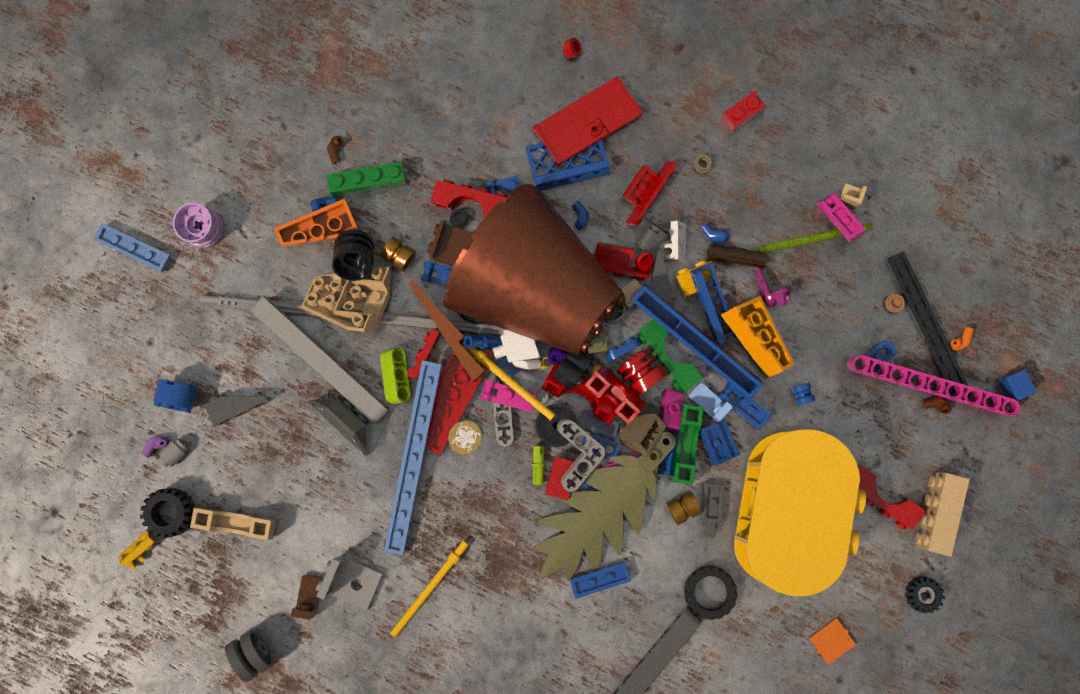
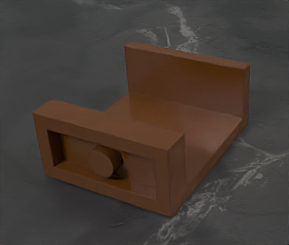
(448, 243)

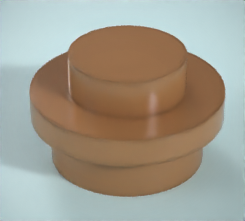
(895, 303)

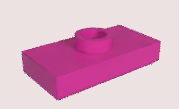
(671, 409)

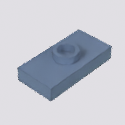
(596, 426)

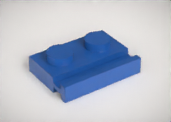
(719, 442)

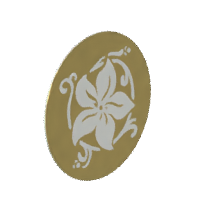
(465, 437)

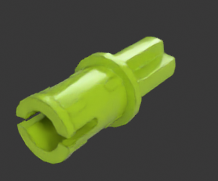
(538, 465)

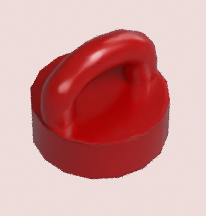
(572, 48)
(644, 261)

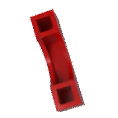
(448, 196)
(602, 407)
(904, 512)

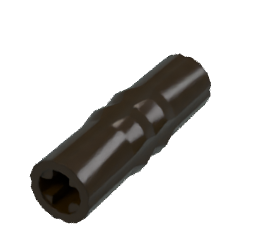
(736, 256)

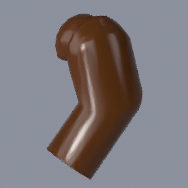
(333, 149)
(938, 403)

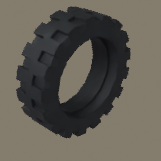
(731, 595)

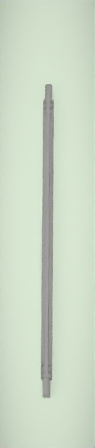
(387, 318)

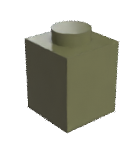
(598, 345)

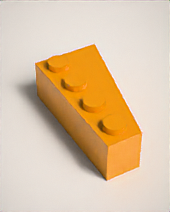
(759, 336)

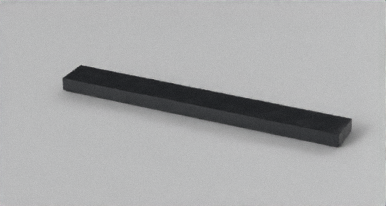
(925, 319)

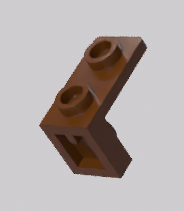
(307, 598)

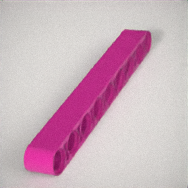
(942, 385)

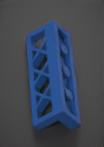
(708, 307)

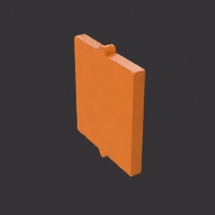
(832, 641)

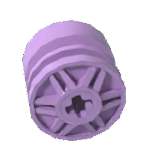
(188, 224)

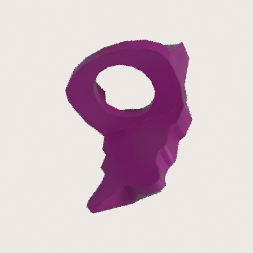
(772, 298)

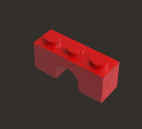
(608, 385)

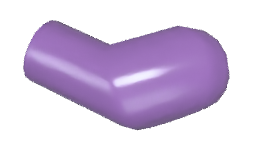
(154, 443)

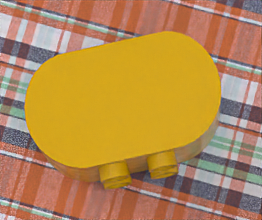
(798, 512)

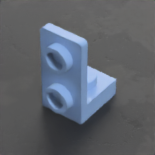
(712, 404)

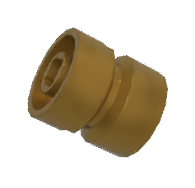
(399, 254)
(683, 508)

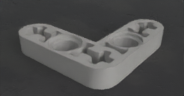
(510, 432)
(586, 450)

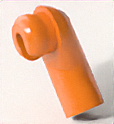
(963, 341)

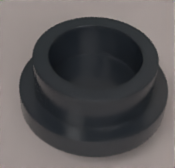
(459, 218)

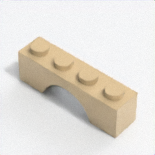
(233, 522)

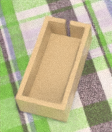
(942, 514)

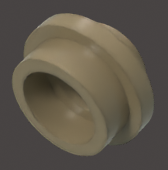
(705, 158)

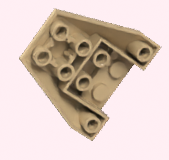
(350, 303)

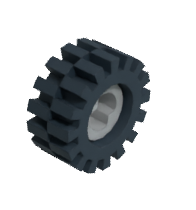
(920, 585)

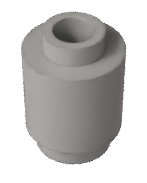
(172, 452)

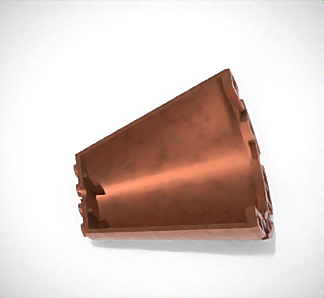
(532, 276)

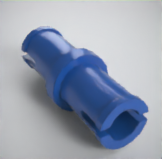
(481, 341)

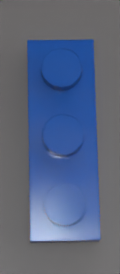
(600, 580)

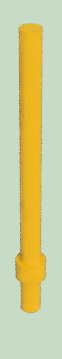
(481, 357)
(453, 558)

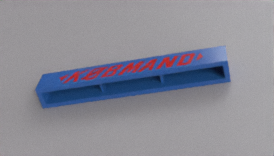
(696, 340)

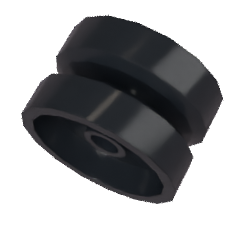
(545, 428)

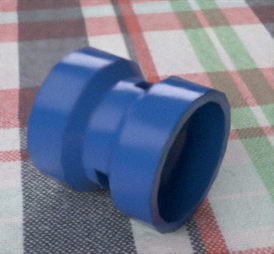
(803, 394)

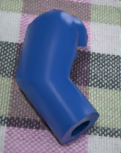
(583, 215)

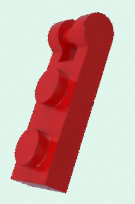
(424, 354)

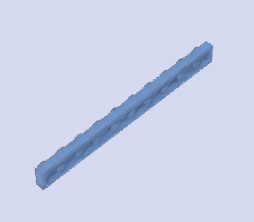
(413, 457)

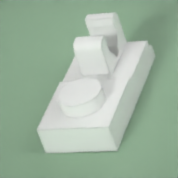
(678, 237)

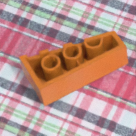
(317, 226)

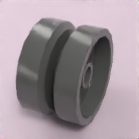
(248, 655)

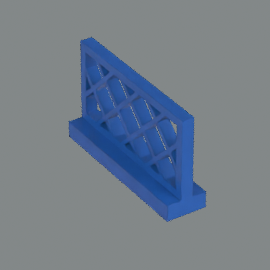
(567, 175)

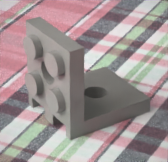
(339, 579)

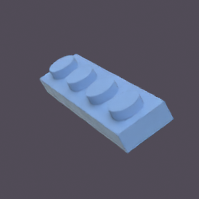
(132, 247)

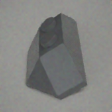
(346, 421)

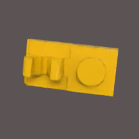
(135, 550)

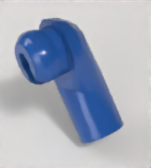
(322, 202)
(714, 235)

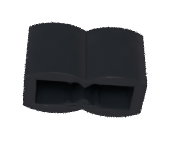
(573, 368)

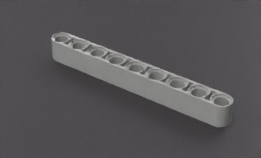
(319, 359)

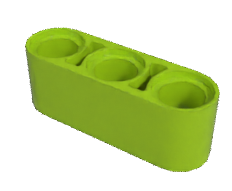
(395, 375)

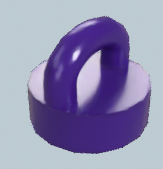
(556, 355)

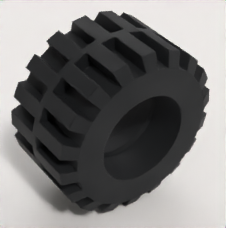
(152, 509)

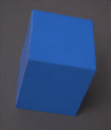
(1017, 385)

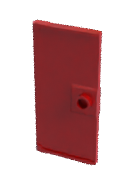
(587, 120)

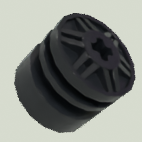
(353, 255)

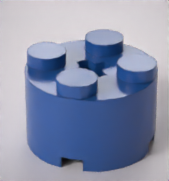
(175, 395)

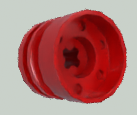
(642, 372)

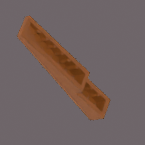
(450, 333)

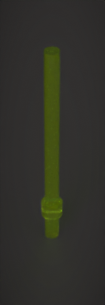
(804, 240)

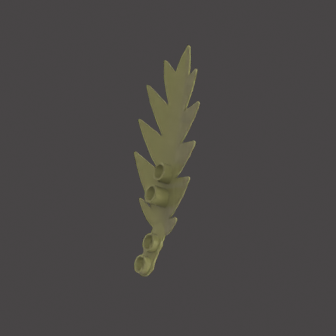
(601, 511)

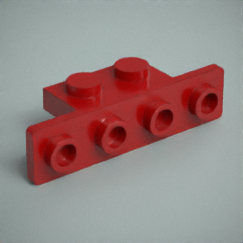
(645, 188)
(618, 260)

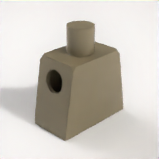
(642, 433)

